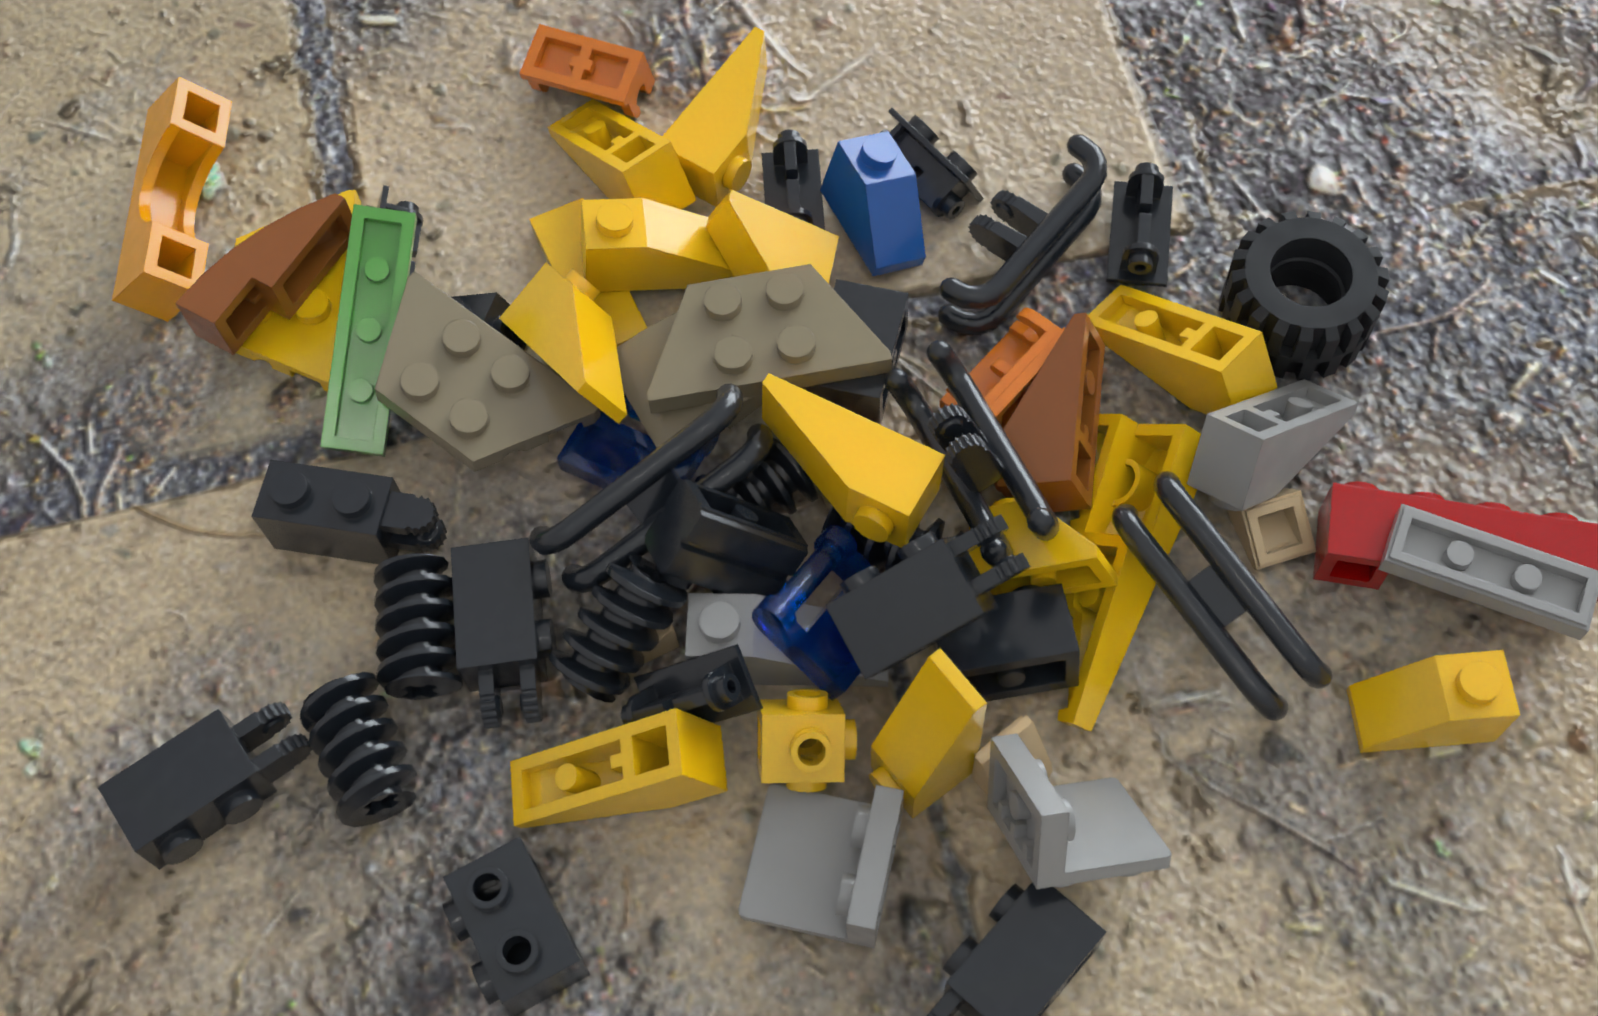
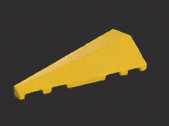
(1107, 618)

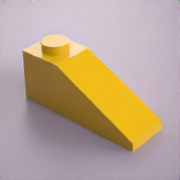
(721, 123)
(623, 156)
(646, 246)
(571, 335)
(1185, 350)
(861, 467)
(930, 735)
(621, 771)

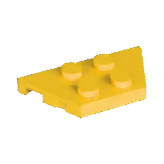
(307, 339)

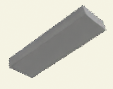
(1491, 571)

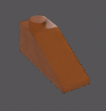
(1060, 419)

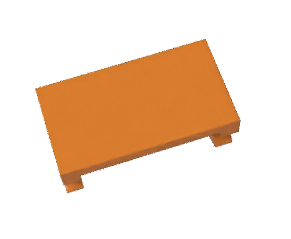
(587, 68)
(1013, 363)

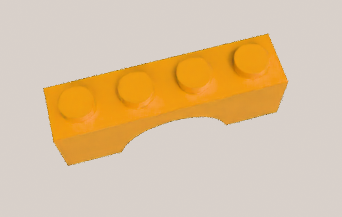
(177, 151)

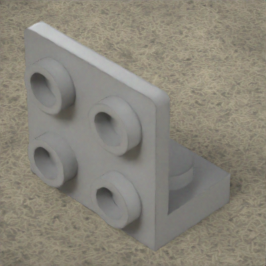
(1068, 829)
(823, 863)

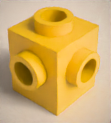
(782, 747)

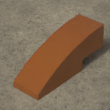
(267, 273)

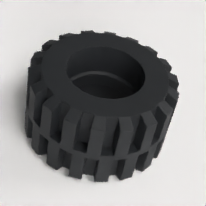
(1318, 258)

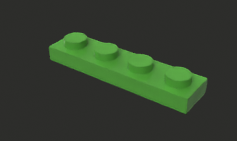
(369, 302)

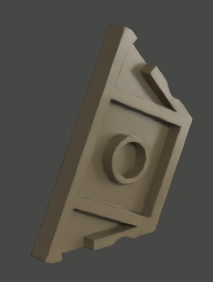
(761, 325)
(470, 382)

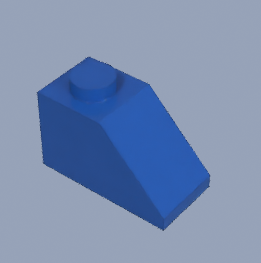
(876, 202)

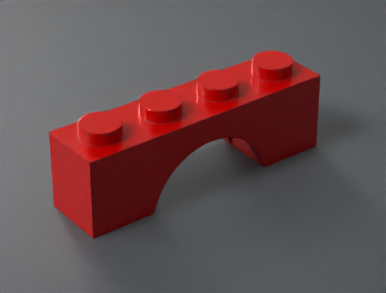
(1359, 517)

